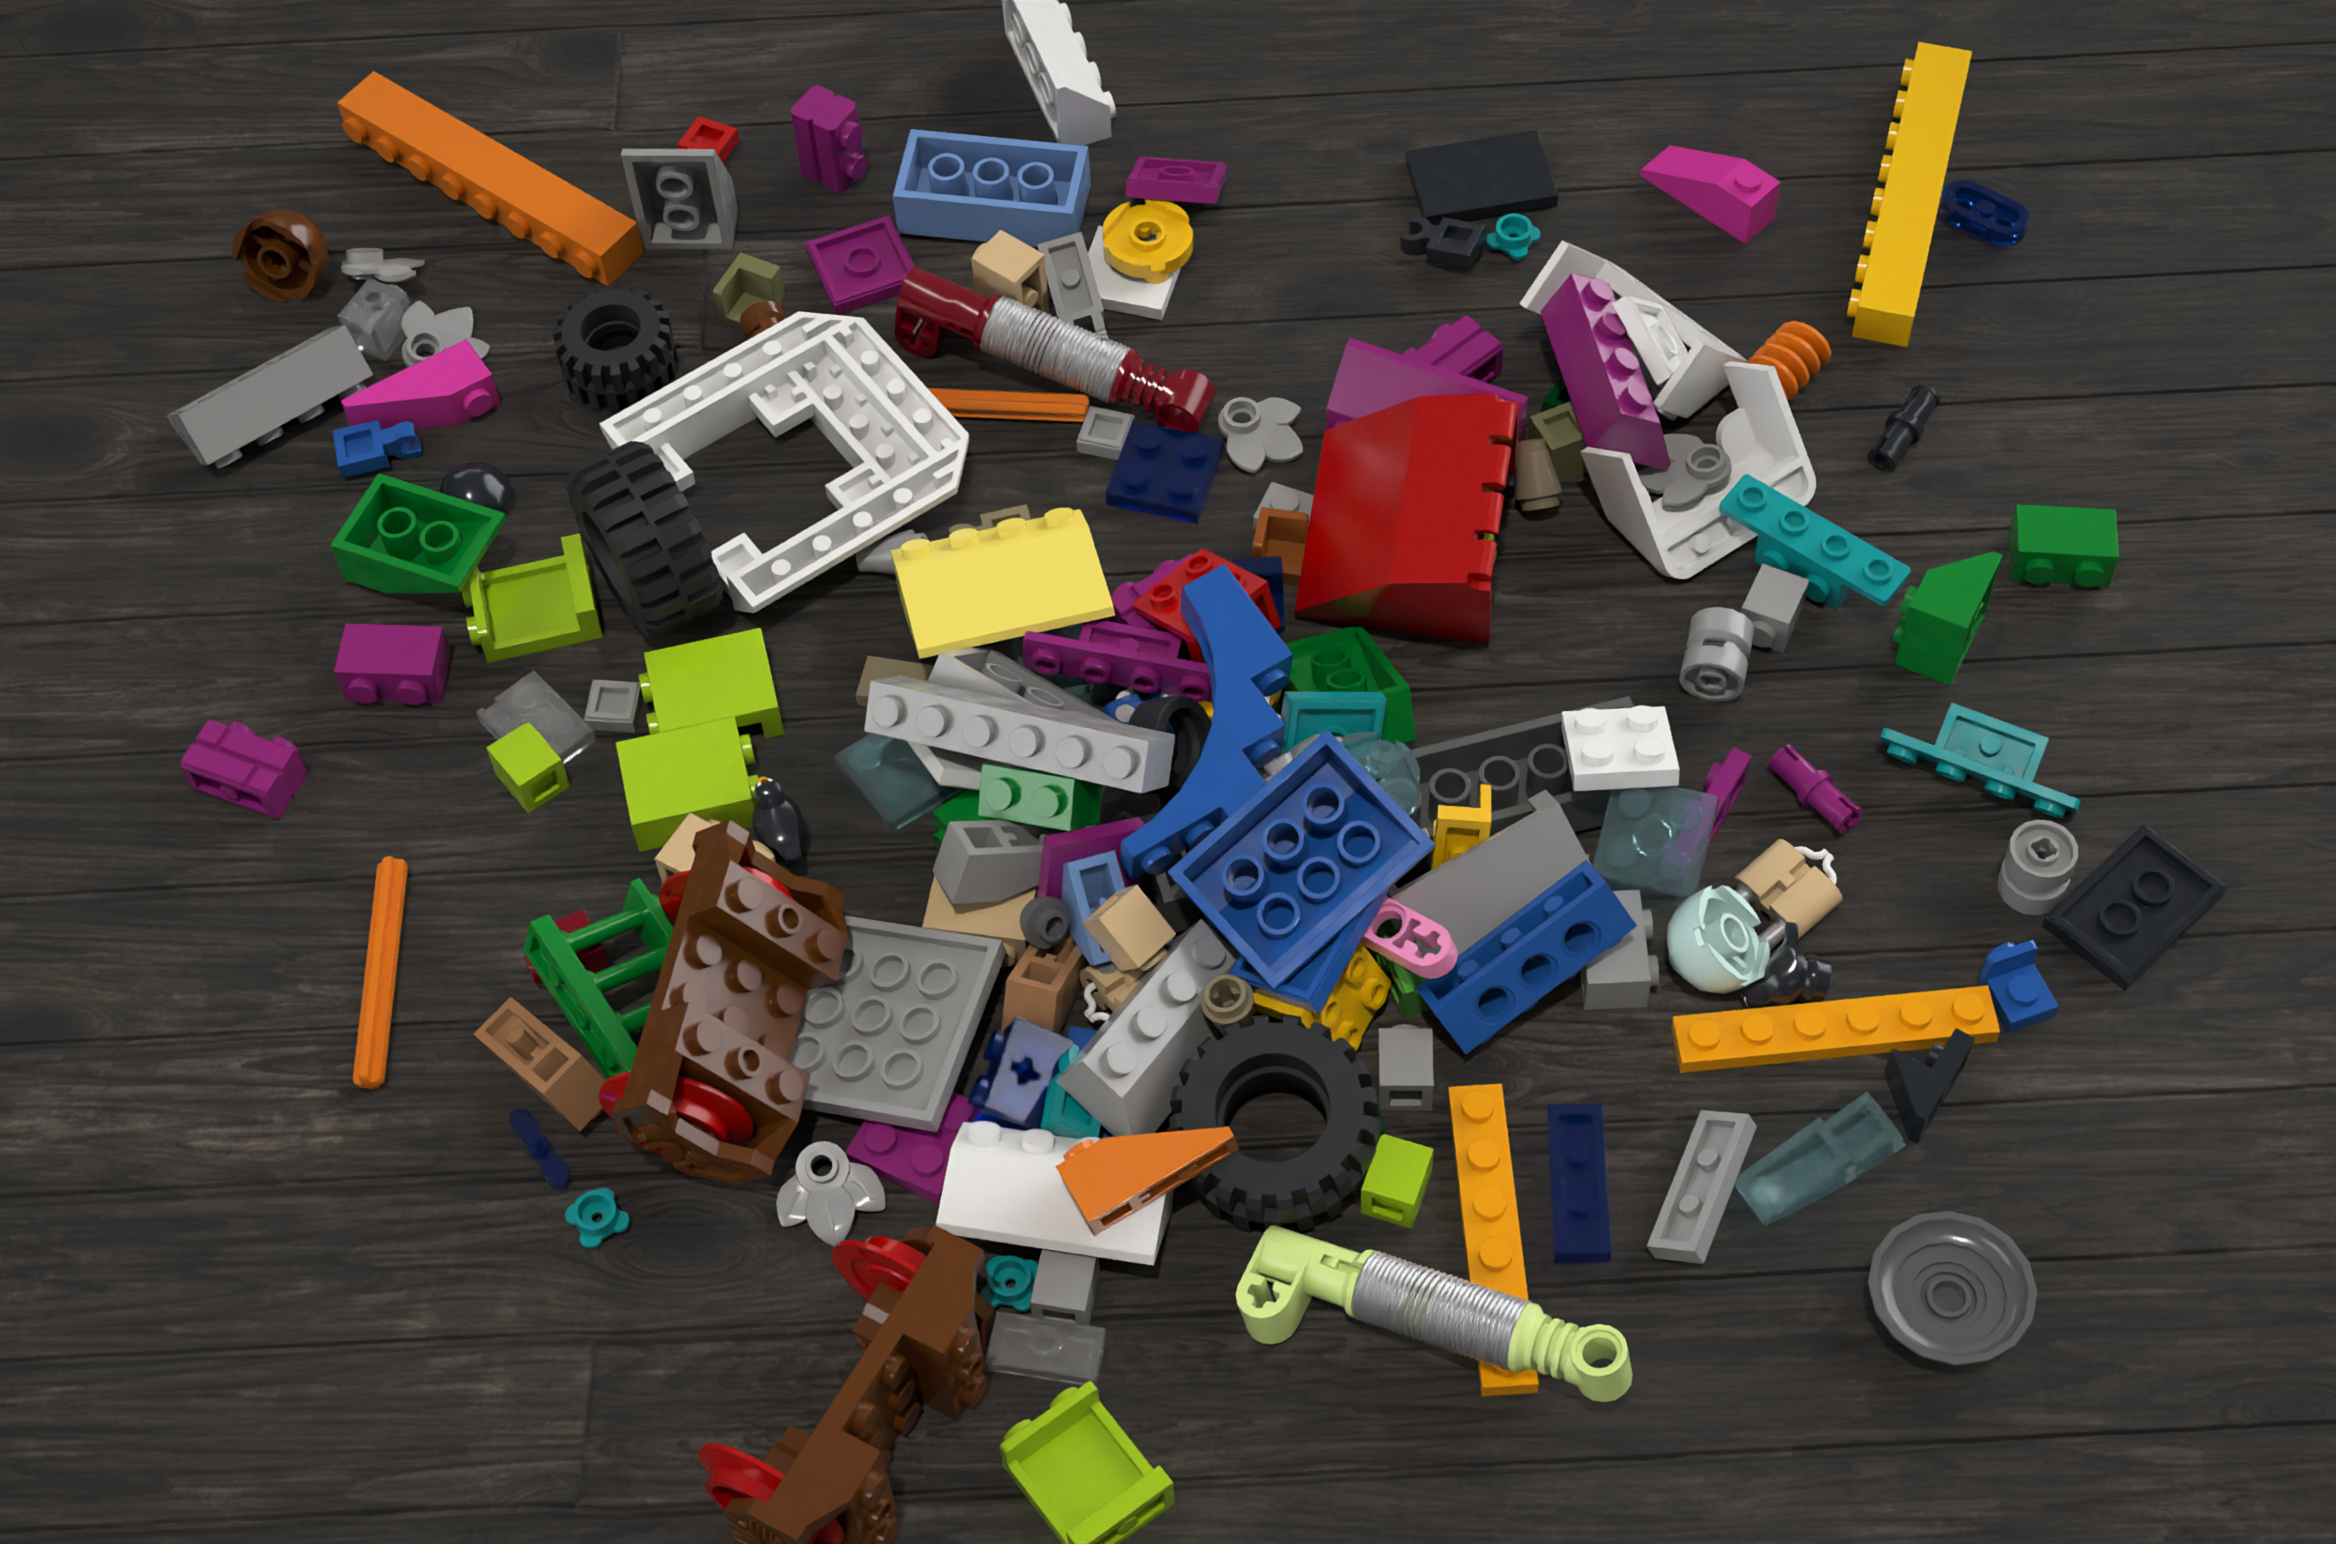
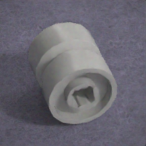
(1717, 654)
(2037, 867)

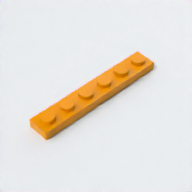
(1832, 1028)
(1489, 1211)

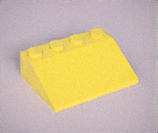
(1000, 582)

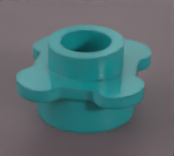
(1513, 235)
(591, 1204)
(1007, 1268)

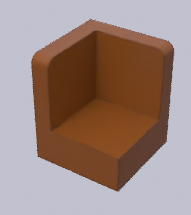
(1282, 535)

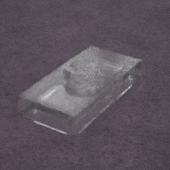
(1045, 1348)

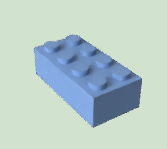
(990, 184)

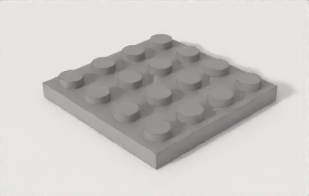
(895, 1022)

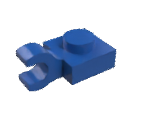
(368, 445)

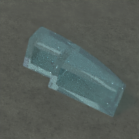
(1819, 1160)

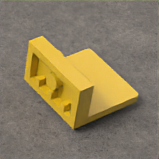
(1350, 1004)

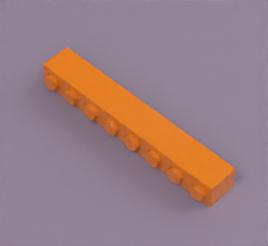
(491, 178)

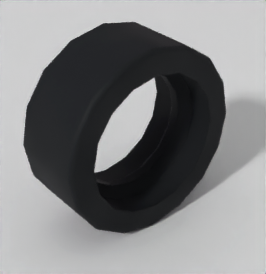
(1190, 728)

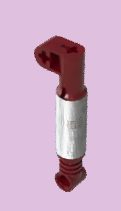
(1054, 349)

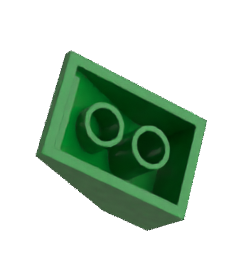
(413, 539)
(1353, 663)

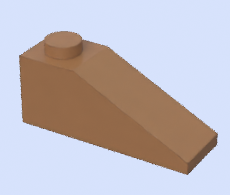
(1044, 985)
(544, 1062)

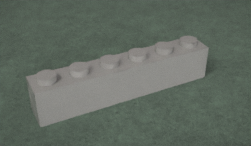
(1020, 733)

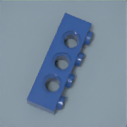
(1536, 932)

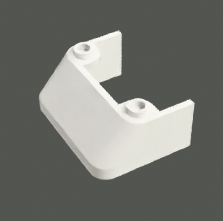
(1700, 372)
(1690, 537)

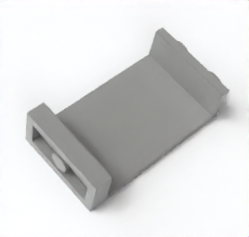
(1495, 876)

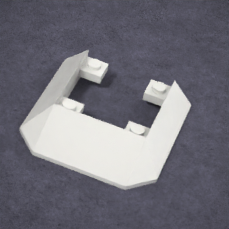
(858, 395)

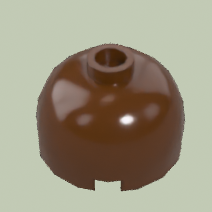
(281, 254)

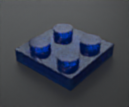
(1165, 472)

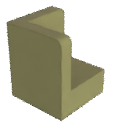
(747, 283)
(1562, 438)

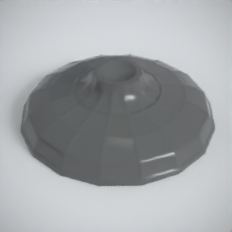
(1952, 1288)

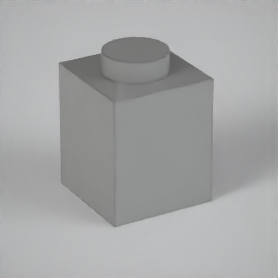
(1775, 606)
(1405, 1068)
(1065, 1287)

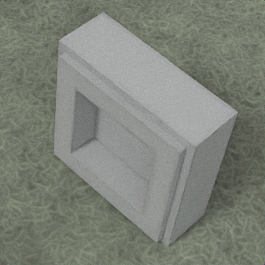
(1104, 432)
(614, 706)

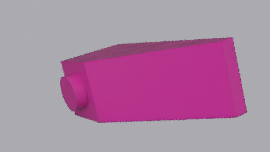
(1717, 187)
(430, 393)

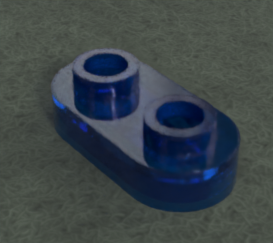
(1984, 212)

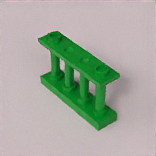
(580, 991)

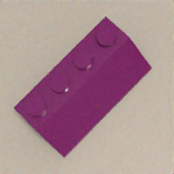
(1603, 372)
(1379, 378)

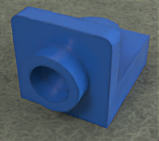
(2017, 986)

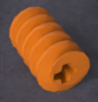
(1796, 354)

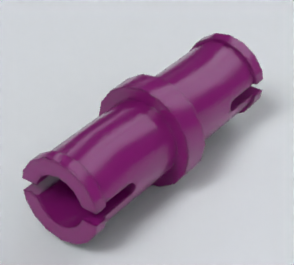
(1815, 789)

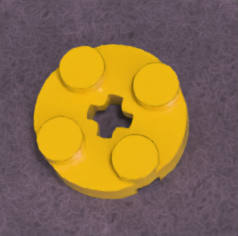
(1147, 259)

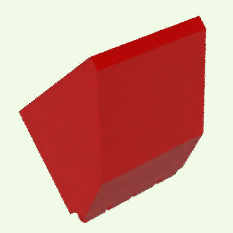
(1403, 517)

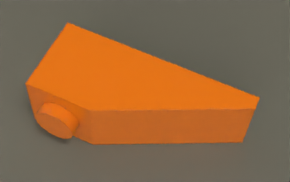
(1131, 1171)

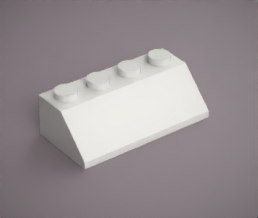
(1059, 71)
(1009, 1191)

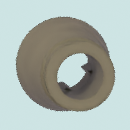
(1535, 476)
(1228, 1001)

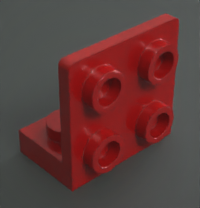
(1163, 599)

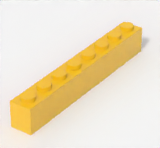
(1911, 195)

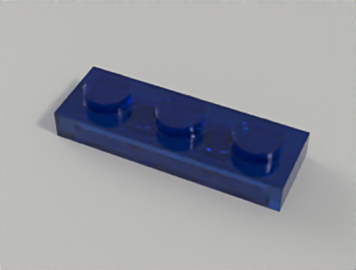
(1578, 1183)

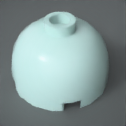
(1715, 941)

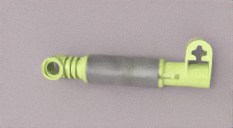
(1427, 1304)

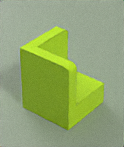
(528, 767)
(1396, 1181)

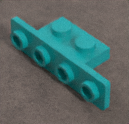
(1812, 546)
(1986, 751)

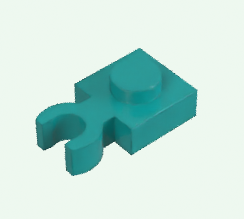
(1062, 1112)

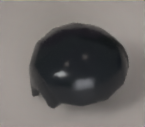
(479, 484)

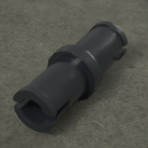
(1904, 427)

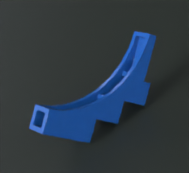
(1243, 663)

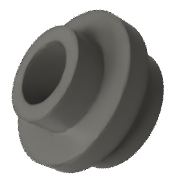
(1035, 918)

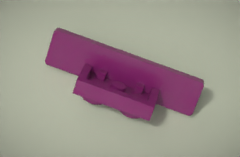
(1121, 657)

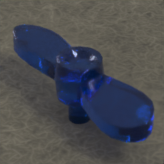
(540, 1148)

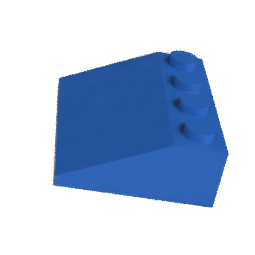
(1300, 859)

